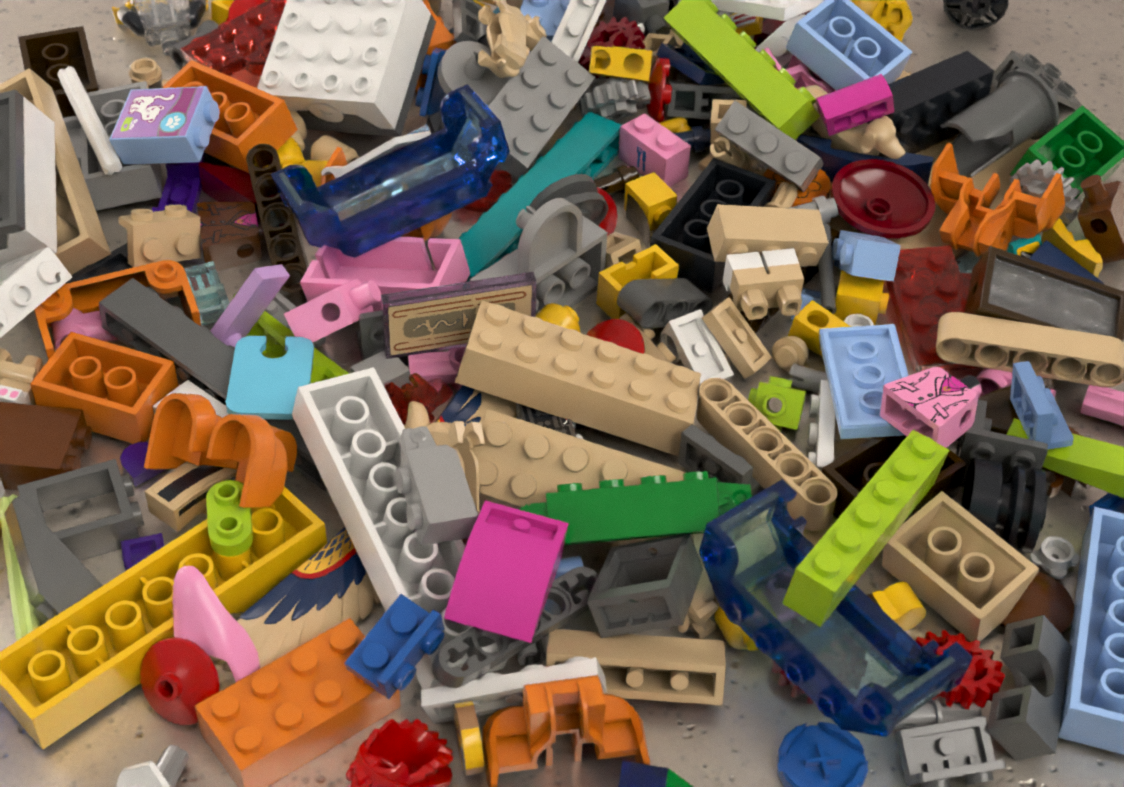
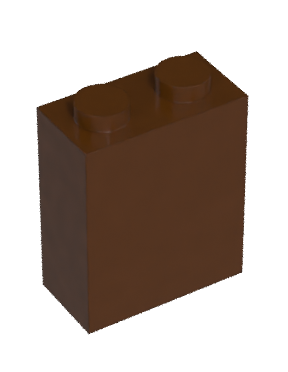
(40, 442)

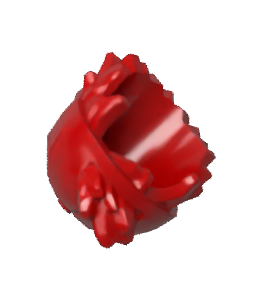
(402, 757)

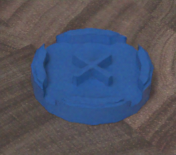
(821, 757)

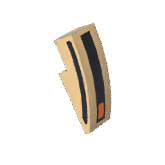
(183, 493)

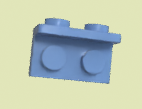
(1038, 408)

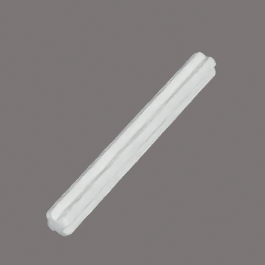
(89, 121)

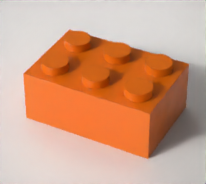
(107, 382)

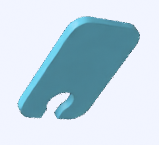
(266, 384)

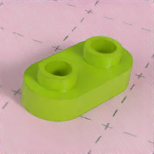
(225, 513)

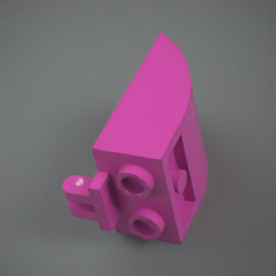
(506, 571)

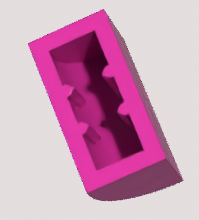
(855, 104)

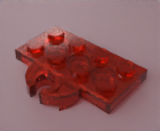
(239, 42)
(922, 292)

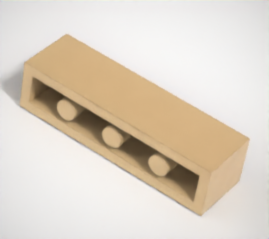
(648, 665)

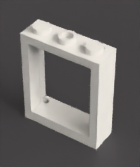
(27, 284)

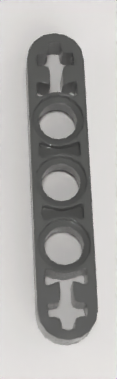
(482, 661)

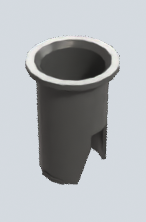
(1002, 120)

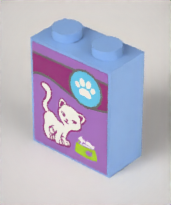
(165, 125)

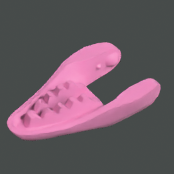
(207, 623)

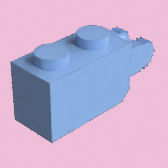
(865, 255)

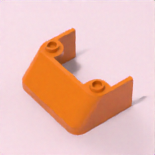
(164, 276)

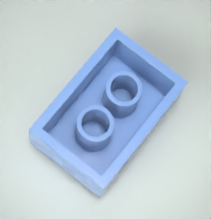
(846, 45)

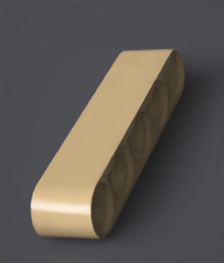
(1050, 350)
(773, 457)

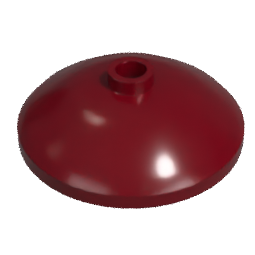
(883, 198)

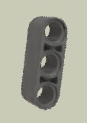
(658, 301)

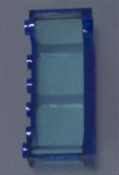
(404, 186)
(853, 666)

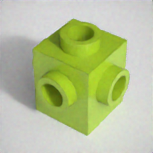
(791, 400)

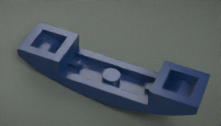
(837, 159)

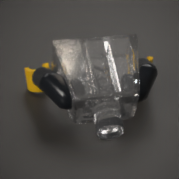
(161, 20)

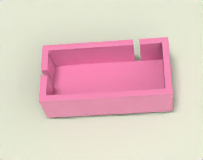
(392, 266)

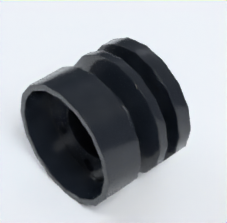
(975, 13)
(1009, 505)

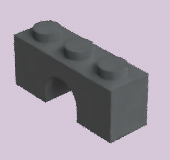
(1030, 715)

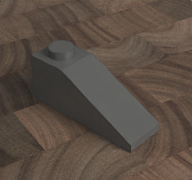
(695, 100)
(49, 569)

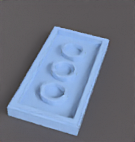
(857, 368)

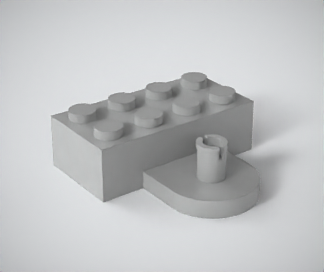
(527, 104)
(134, 181)
(561, 251)

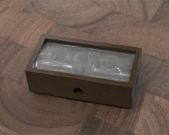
(1039, 294)

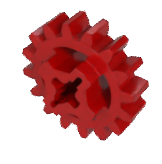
(981, 677)

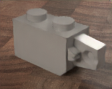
(434, 489)

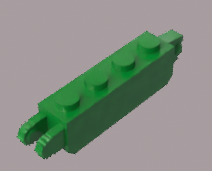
(640, 510)

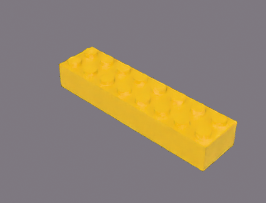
(98, 644)

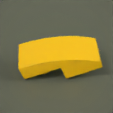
(1079, 250)

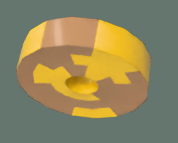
(468, 738)

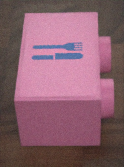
(654, 149)

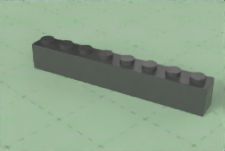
(155, 327)

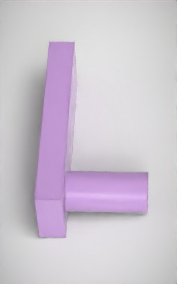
(249, 303)

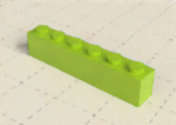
(742, 67)
(864, 528)

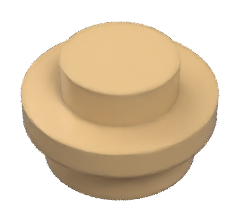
(145, 70)
(789, 351)

